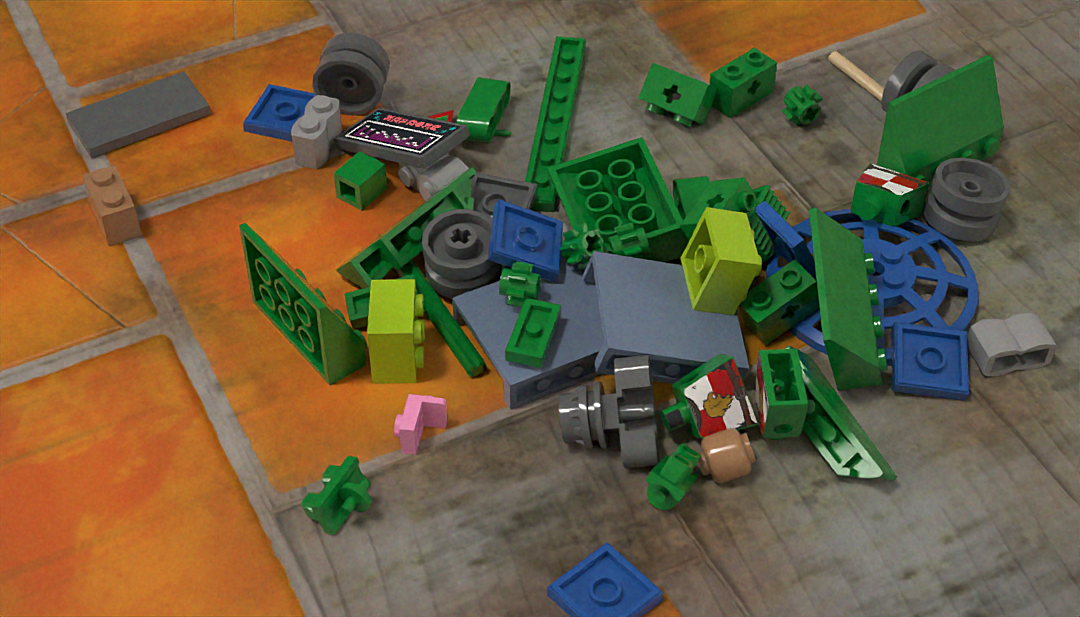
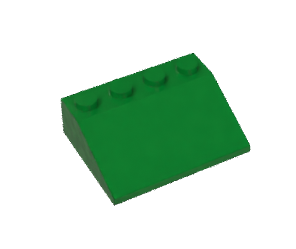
(943, 121)
(619, 189)
(847, 304)
(301, 311)

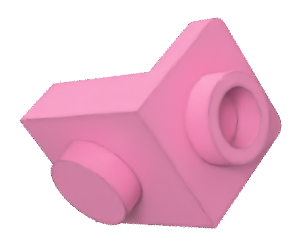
(419, 412)

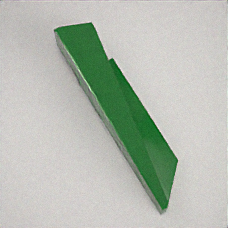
(405, 237)
(836, 430)

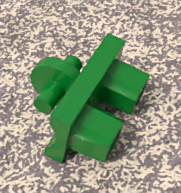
(672, 478)
(343, 493)

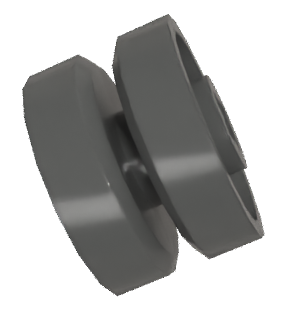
(352, 71)
(911, 73)
(966, 199)
(458, 252)

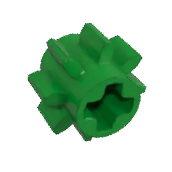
(802, 105)
(629, 241)
(581, 244)
(519, 283)

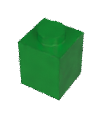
(360, 180)

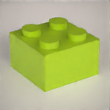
(720, 261)
(395, 331)

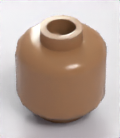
(726, 455)

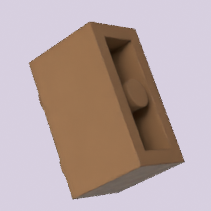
(111, 205)

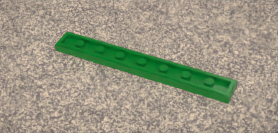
(555, 118)

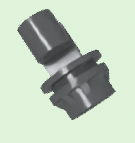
(592, 415)

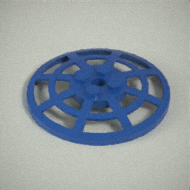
(896, 277)

